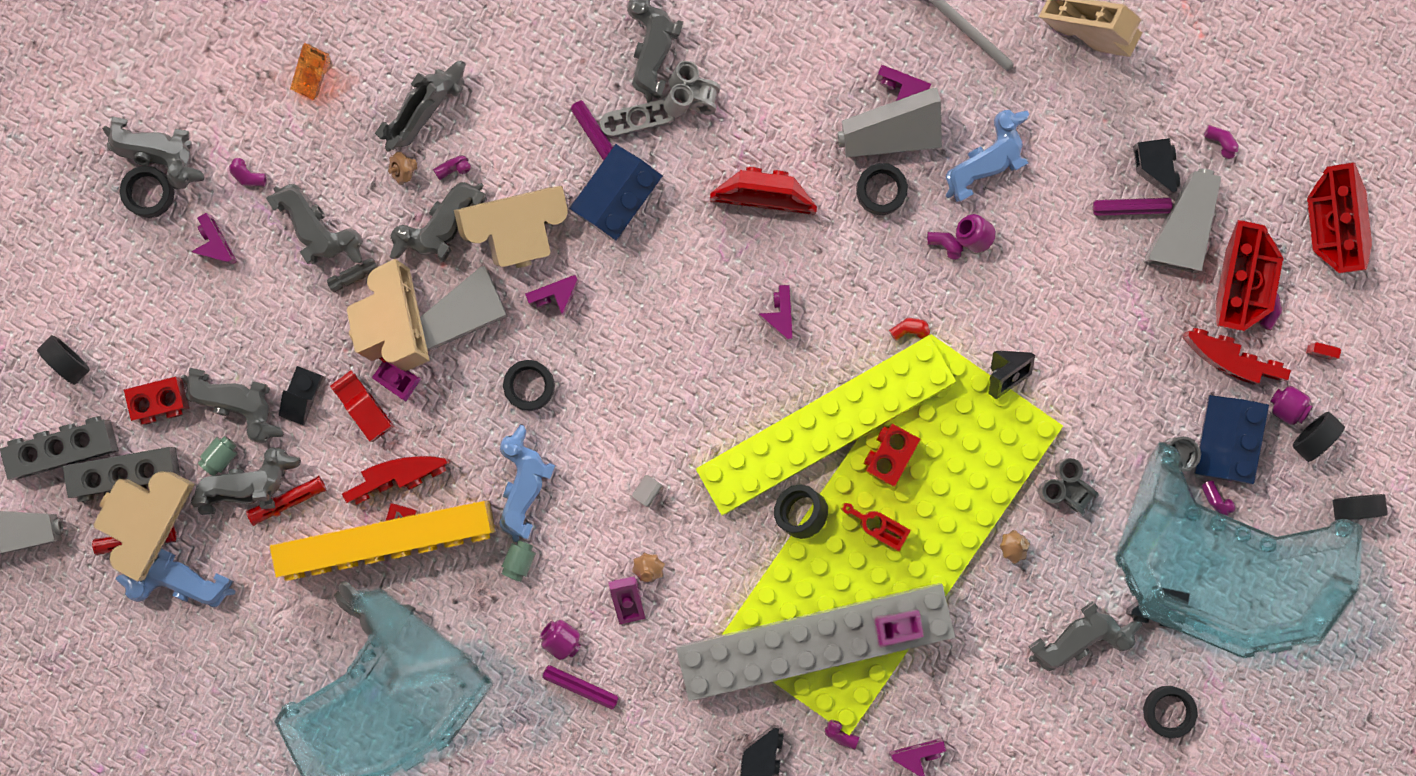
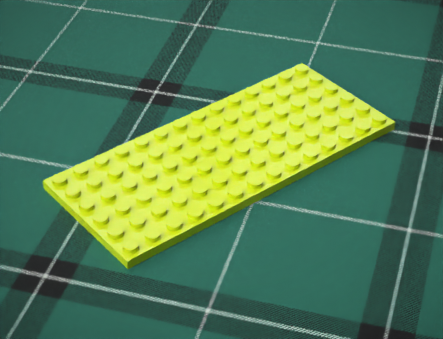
(949, 496)

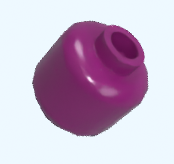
(975, 233)
(1291, 405)
(560, 639)

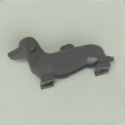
(654, 47)
(421, 104)
(155, 148)
(441, 227)
(311, 228)
(236, 399)
(245, 486)
(1081, 635)

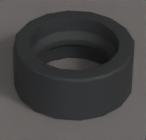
(881, 168)
(126, 192)
(63, 360)
(509, 380)
(1318, 436)
(786, 501)
(1360, 507)
(1180, 730)

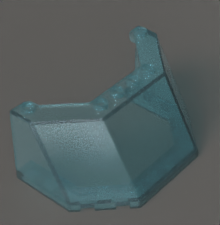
(1243, 584)
(391, 705)

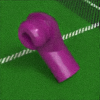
(1269, 321)

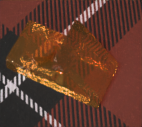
(310, 71)

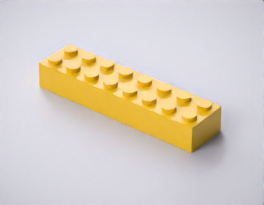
(382, 538)

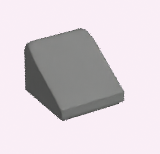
(647, 490)

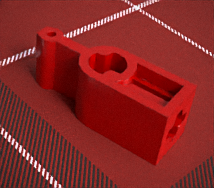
(362, 406)
(885, 523)

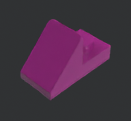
(908, 84)
(217, 247)
(561, 290)
(781, 320)
(396, 380)
(627, 600)
(898, 627)
(910, 756)

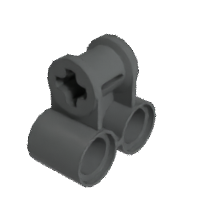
(1069, 489)

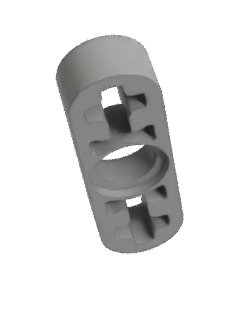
(620, 131)

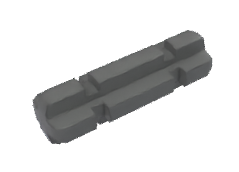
(351, 275)

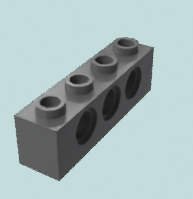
(16, 459)
(79, 475)

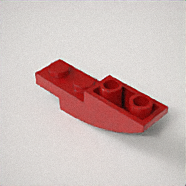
(1224, 356)
(406, 472)

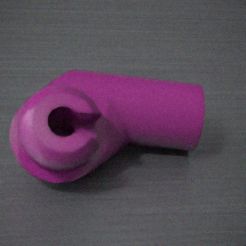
(1225, 138)
(450, 166)
(243, 176)
(946, 240)
(1215, 500)
(834, 732)

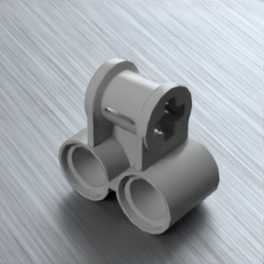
(692, 92)

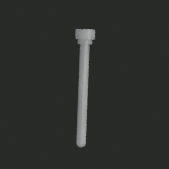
(973, 33)

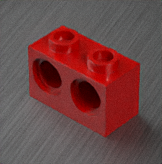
(156, 393)
(897, 458)

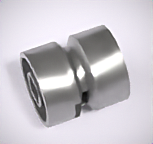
(1188, 450)

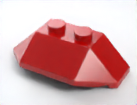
(764, 191)
(1340, 219)
(1248, 277)

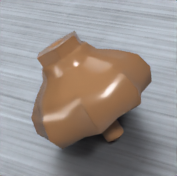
(401, 167)
(1014, 546)
(648, 567)

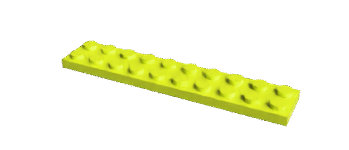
(826, 425)

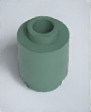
(217, 455)
(518, 560)

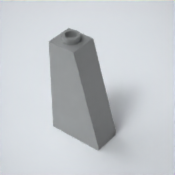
(895, 127)
(1187, 227)
(463, 310)
(28, 530)

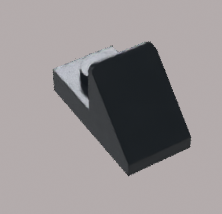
(1009, 370)
(300, 395)

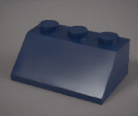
(615, 192)
(1231, 439)

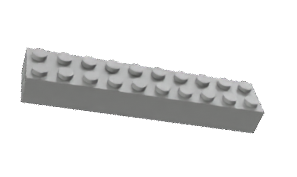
(807, 643)

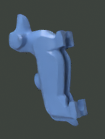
(992, 160)
(525, 486)
(178, 578)

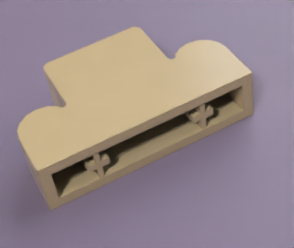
(1099, 24)
(514, 225)
(389, 319)
(141, 520)

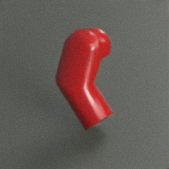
(910, 325)

